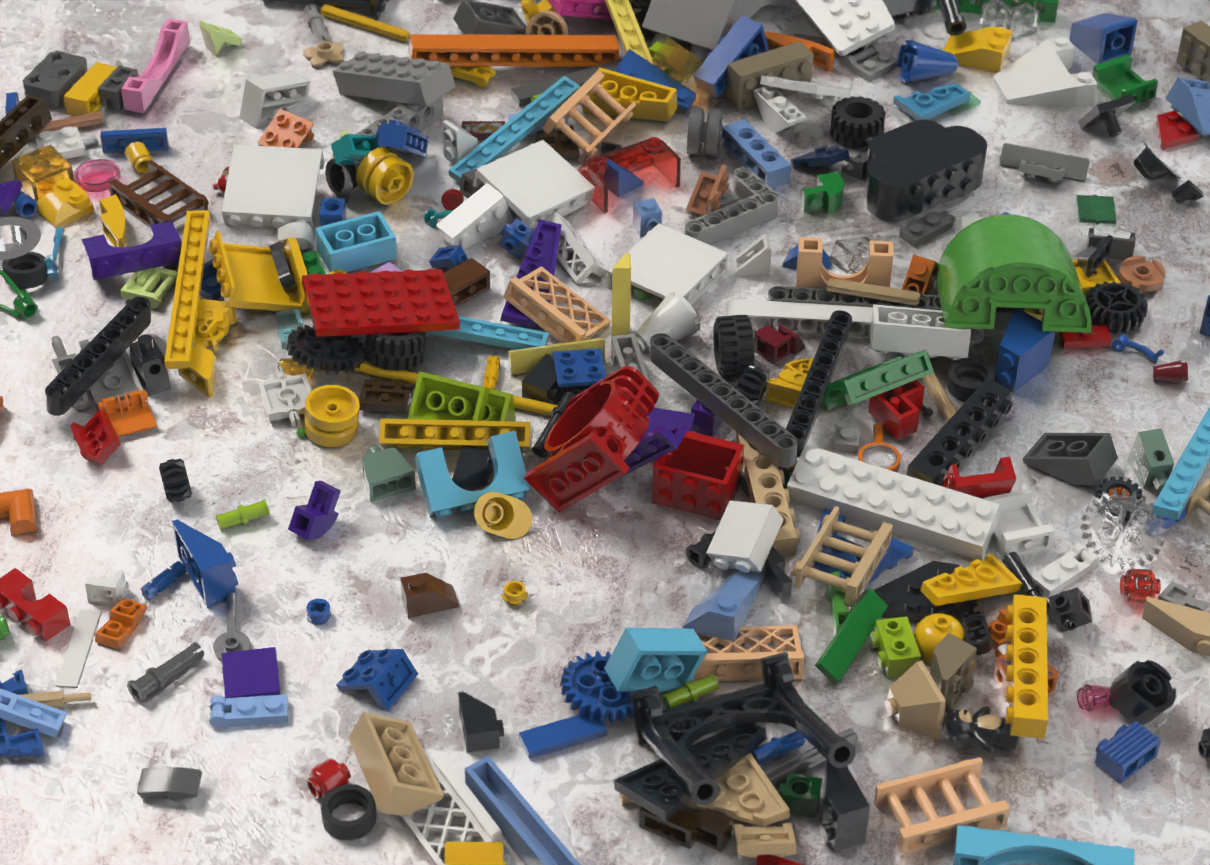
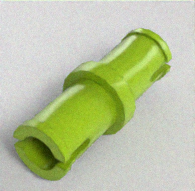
(242, 514)
(690, 691)

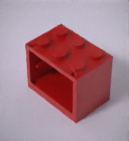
(699, 475)

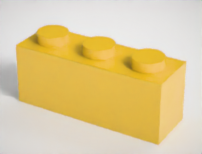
(84, 95)

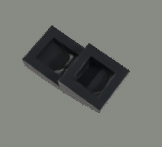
(776, 575)

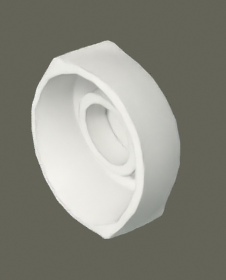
(298, 230)

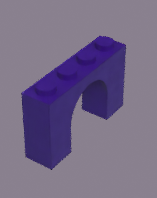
(111, 261)

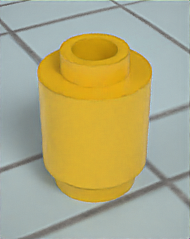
(138, 156)

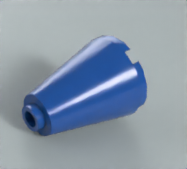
(924, 62)

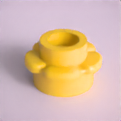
(514, 593)

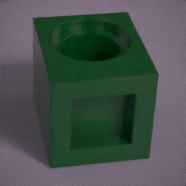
(801, 794)

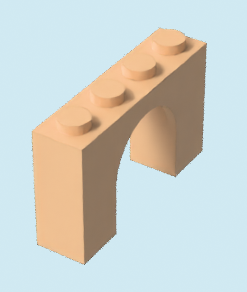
(813, 274)

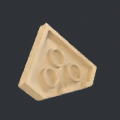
(747, 795)

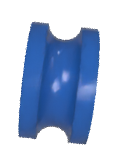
(318, 611)

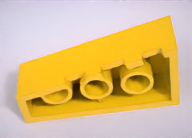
(652, 99)

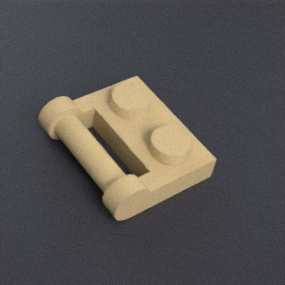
(764, 840)

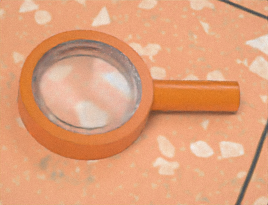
(880, 453)

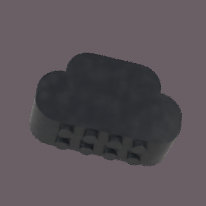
(921, 168)

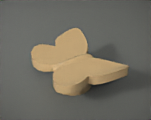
(324, 53)

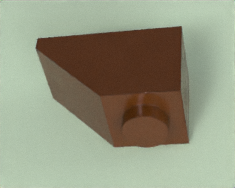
(426, 595)

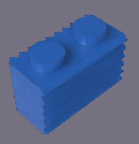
(1127, 751)

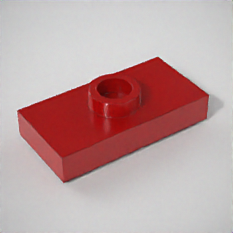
(1097, 338)

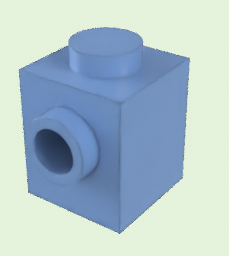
(646, 216)

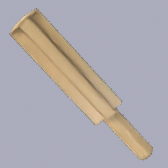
(58, 698)

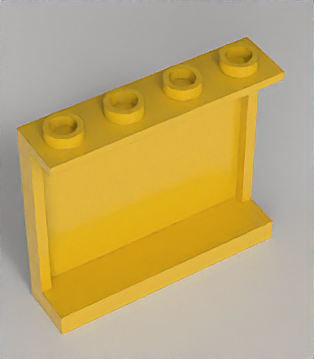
(251, 278)

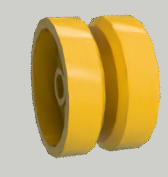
(384, 176)
(331, 415)

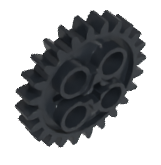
(325, 352)

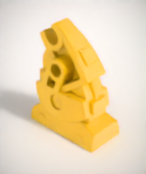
(213, 322)
(789, 383)

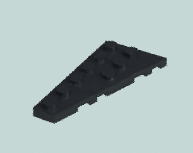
(663, 793)

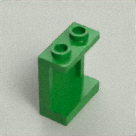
(1118, 80)

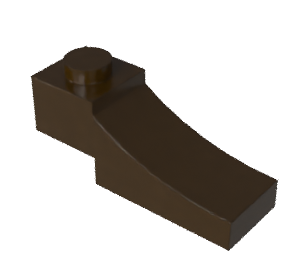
(687, 827)

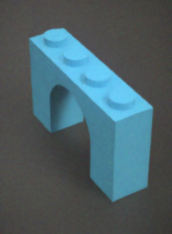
(445, 496)

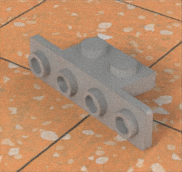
(1044, 163)

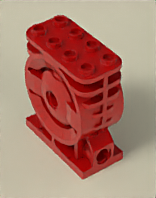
(594, 438)

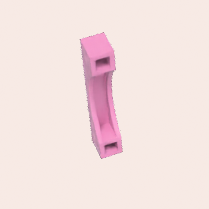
(171, 44)

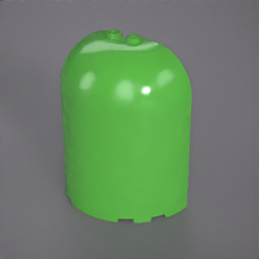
(1013, 265)

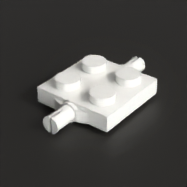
(65, 141)
(285, 396)

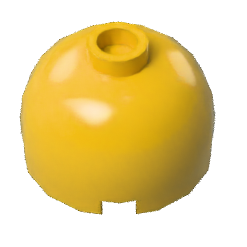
(931, 632)

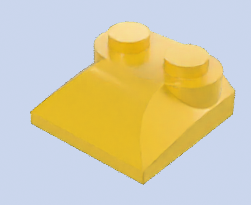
(64, 204)

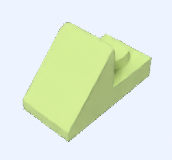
(216, 36)

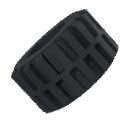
(856, 120)
(733, 344)
(395, 350)

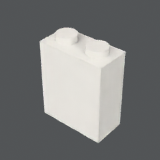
(744, 536)

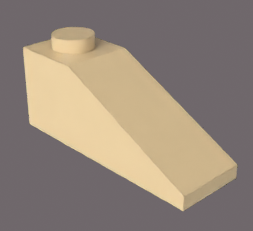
(1181, 623)

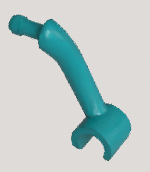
(433, 216)

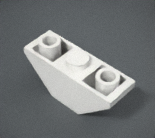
(776, 109)

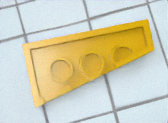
(974, 582)

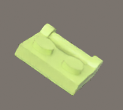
(144, 281)

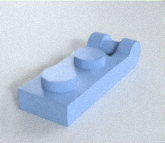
(248, 710)
(31, 713)

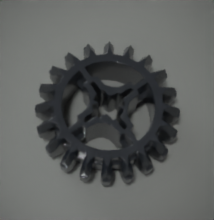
(1116, 306)

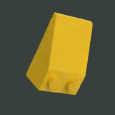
(981, 48)

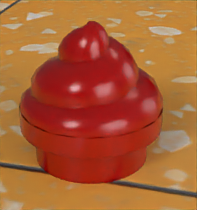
(452, 199)

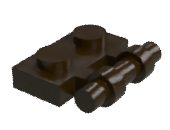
(562, 144)
(386, 395)

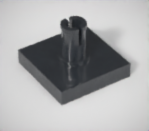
(1107, 113)

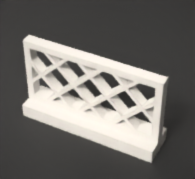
(467, 806)

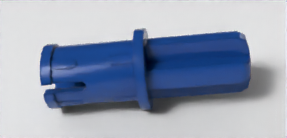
(778, 747)

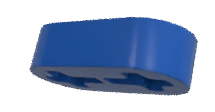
(12, 100)

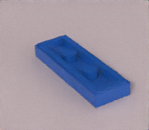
(119, 140)
(561, 735)

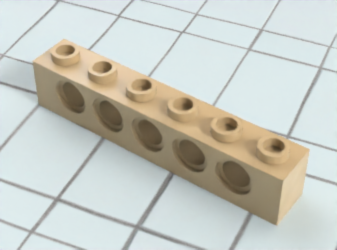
(766, 487)

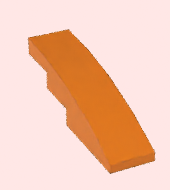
(822, 57)

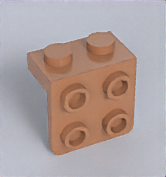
(708, 192)

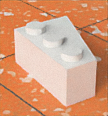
(269, 93)
(476, 218)

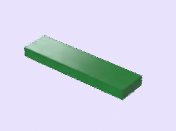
(851, 636)

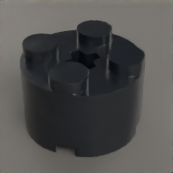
(1142, 692)

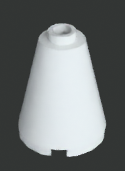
(672, 317)

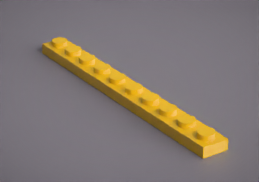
(187, 290)

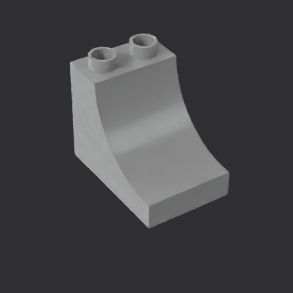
(698, 22)

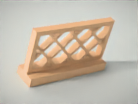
(551, 316)
(746, 664)

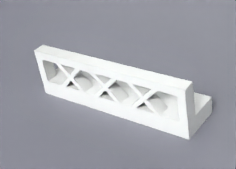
(580, 250)

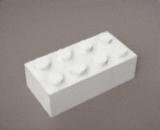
(916, 330)

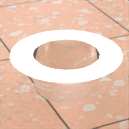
(17, 237)

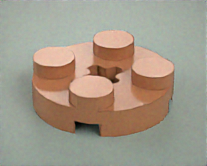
(1142, 274)

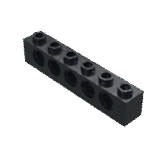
(962, 432)

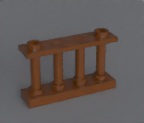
(152, 214)

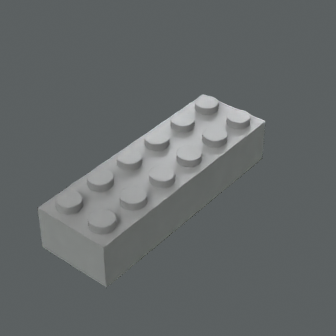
(394, 78)

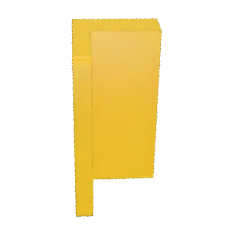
(473, 853)

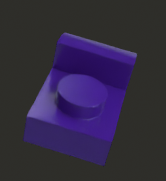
(317, 516)

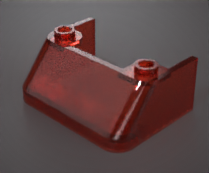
(633, 158)

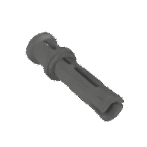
(156, 677)

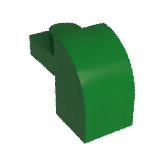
(826, 195)

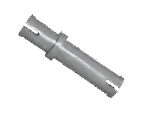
(316, 23)

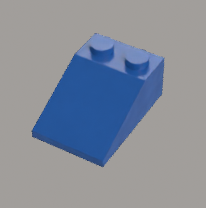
(206, 563)

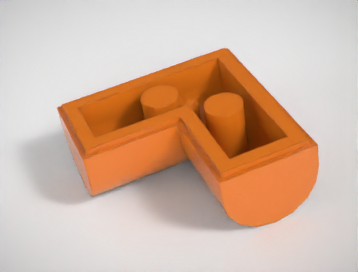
(20, 509)

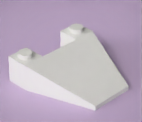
(1044, 80)

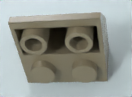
(953, 668)

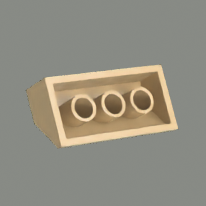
(394, 764)

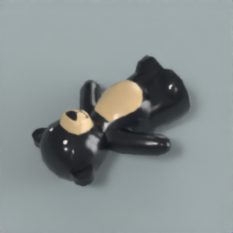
(982, 727)

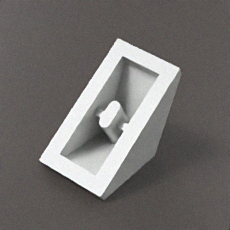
(754, 259)

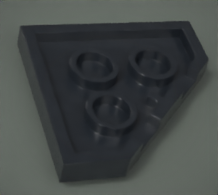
(905, 597)

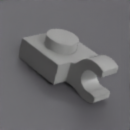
(1182, 596)

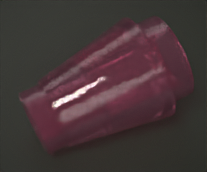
(1093, 697)

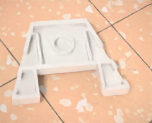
(817, 89)

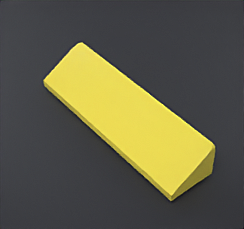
(621, 296)
(526, 359)

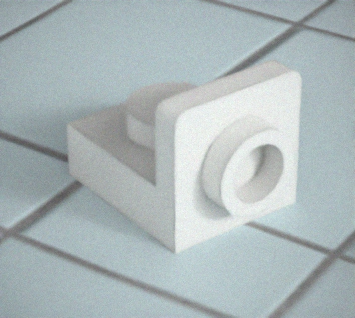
(107, 590)

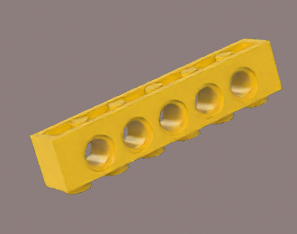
(449, 433)
(1027, 667)

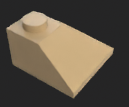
(917, 701)

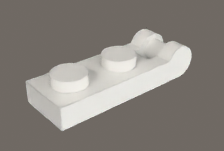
(1066, 570)

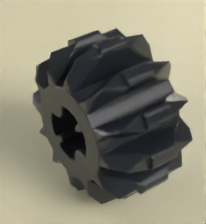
(753, 384)
(175, 480)

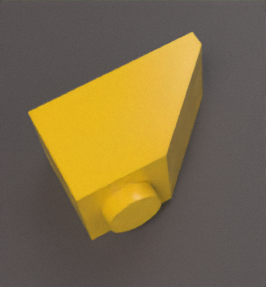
(201, 371)

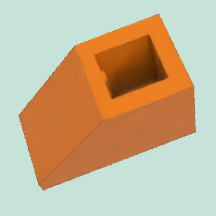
(920, 275)

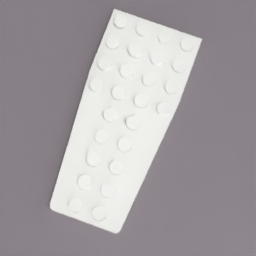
(848, 22)

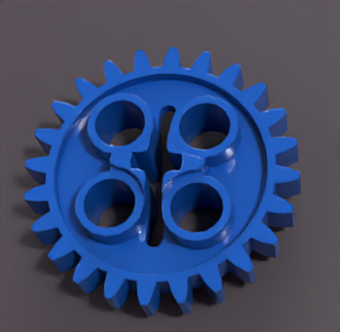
(592, 691)

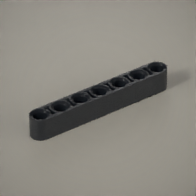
(97, 356)

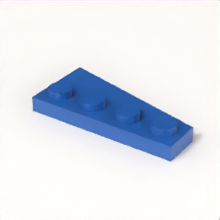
(640, 68)

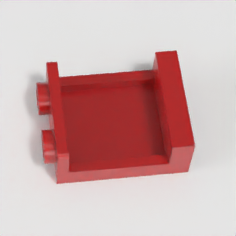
(983, 484)

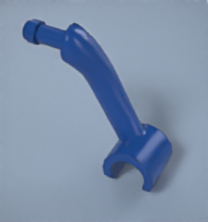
(1123, 342)

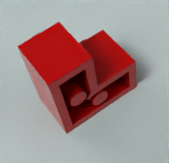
(899, 409)

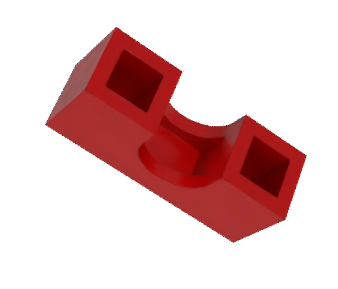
(40, 617)

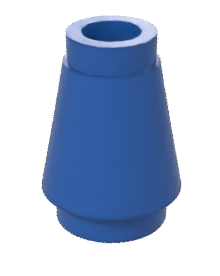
(24, 206)

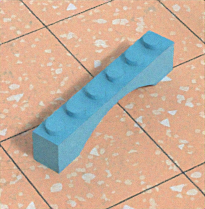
(999, 847)

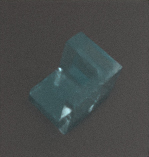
(286, 323)

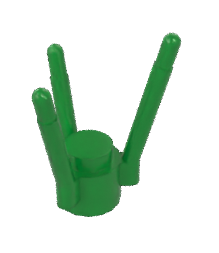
(23, 303)

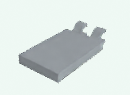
(116, 380)

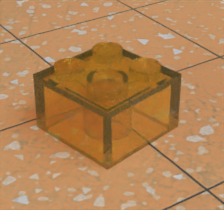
(676, 60)
(41, 170)

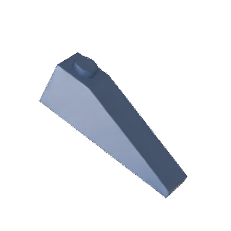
(726, 607)

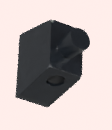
(144, 355)

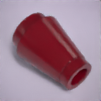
(1171, 372)

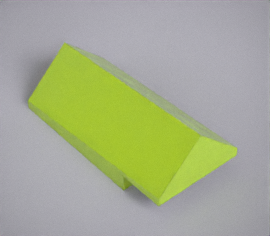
(455, 400)

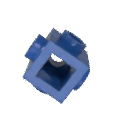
(516, 238)

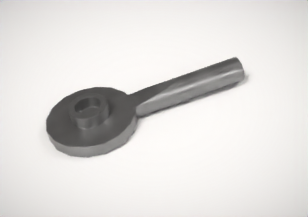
(232, 639)

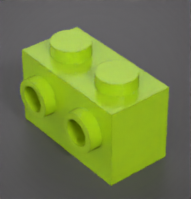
(895, 646)

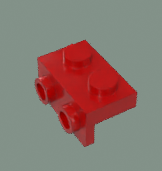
(97, 438)

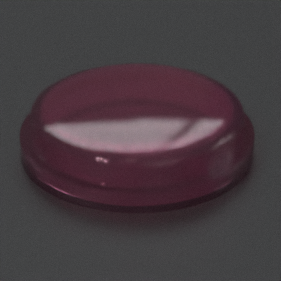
(95, 174)

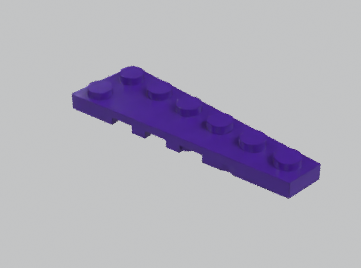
(541, 252)

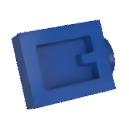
(448, 257)

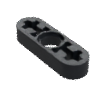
(283, 267)
(969, 622)

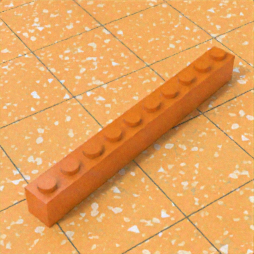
(515, 49)

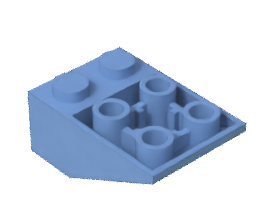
(1192, 100)

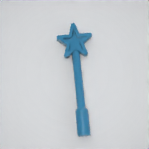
(51, 259)

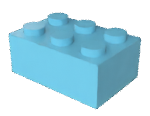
(356, 242)
(655, 658)

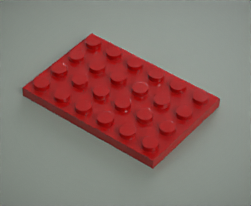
(379, 302)

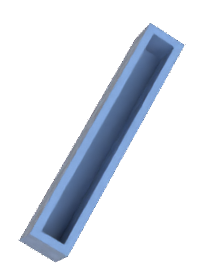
(515, 816)

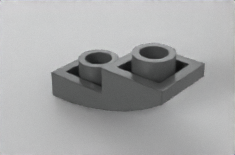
(174, 782)

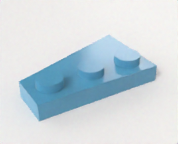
(934, 103)

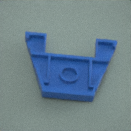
(895, 552)
(25, 743)

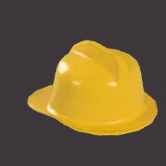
(502, 515)

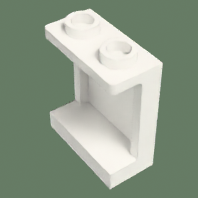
(1019, 525)

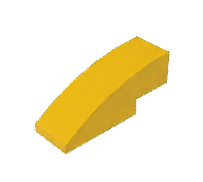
(113, 221)

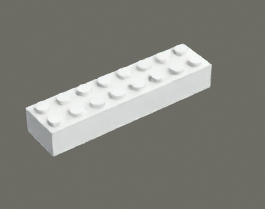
(879, 495)

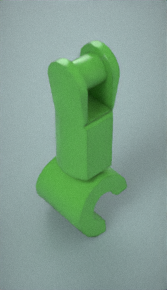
(839, 609)

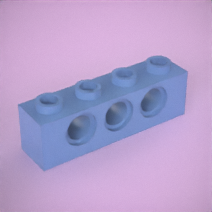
(756, 153)

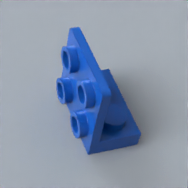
(578, 367)
(383, 673)

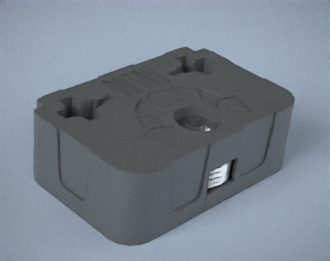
(55, 77)

